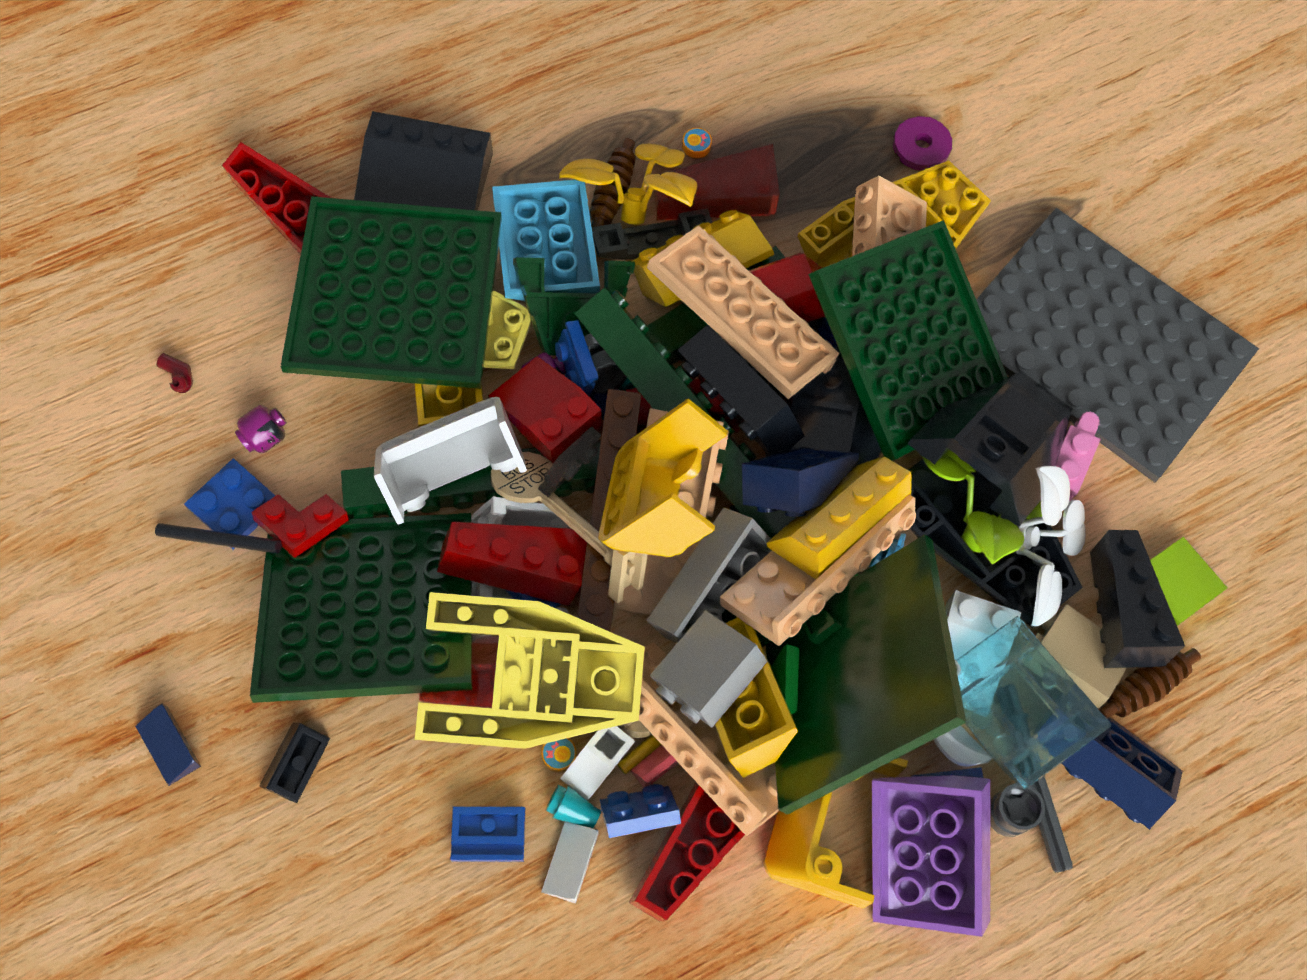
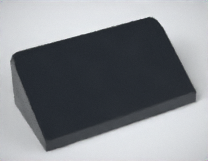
(294, 762)

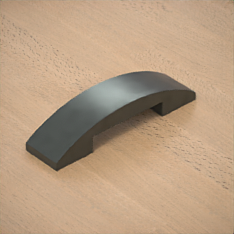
(627, 243)

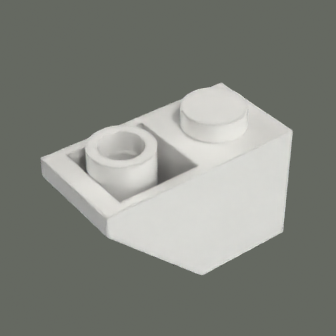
(597, 760)

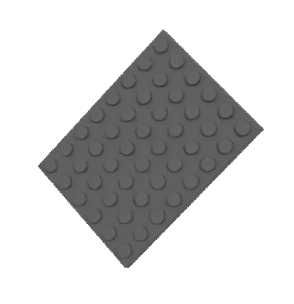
(1111, 342)

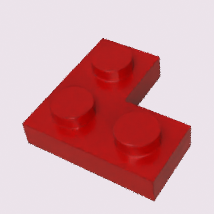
(299, 529)

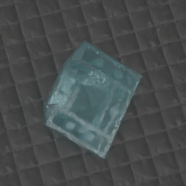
(1024, 704)

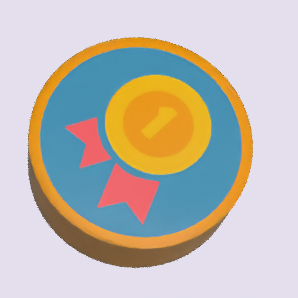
(696, 142)
(559, 755)

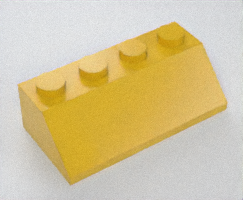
(733, 231)
(844, 517)
(758, 721)

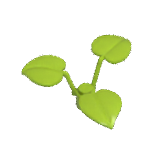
(983, 532)

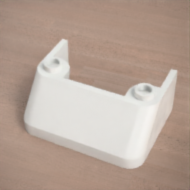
(445, 452)

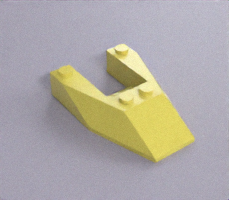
(550, 675)

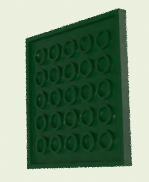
(393, 293)
(908, 332)
(355, 615)

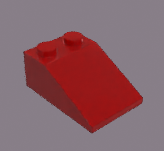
(547, 408)

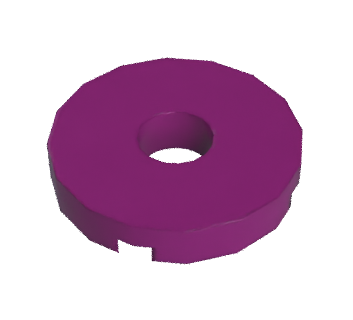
(927, 130)

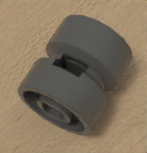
(608, 372)
(1016, 810)

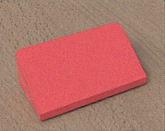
(654, 766)

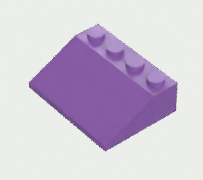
(932, 852)

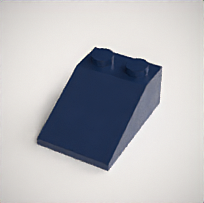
(794, 479)

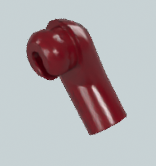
(180, 372)

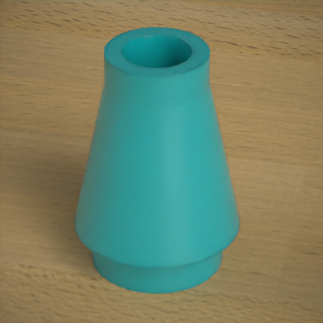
(572, 807)

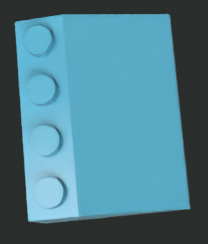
(550, 224)

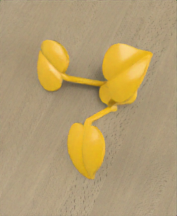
(636, 199)

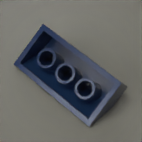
(1127, 774)

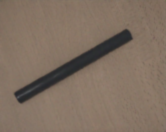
(218, 538)

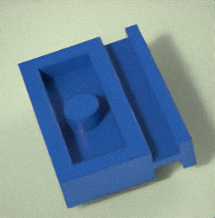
(576, 357)
(488, 834)

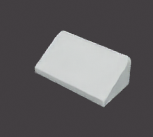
(570, 862)

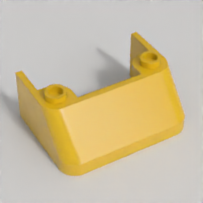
(644, 486)
(799, 861)

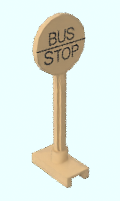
(626, 566)

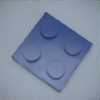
(229, 499)
(639, 811)

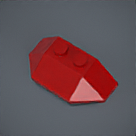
(791, 283)

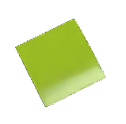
(1185, 579)

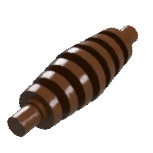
(605, 197)
(1149, 685)

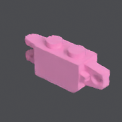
(1078, 450)

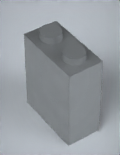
(708, 669)

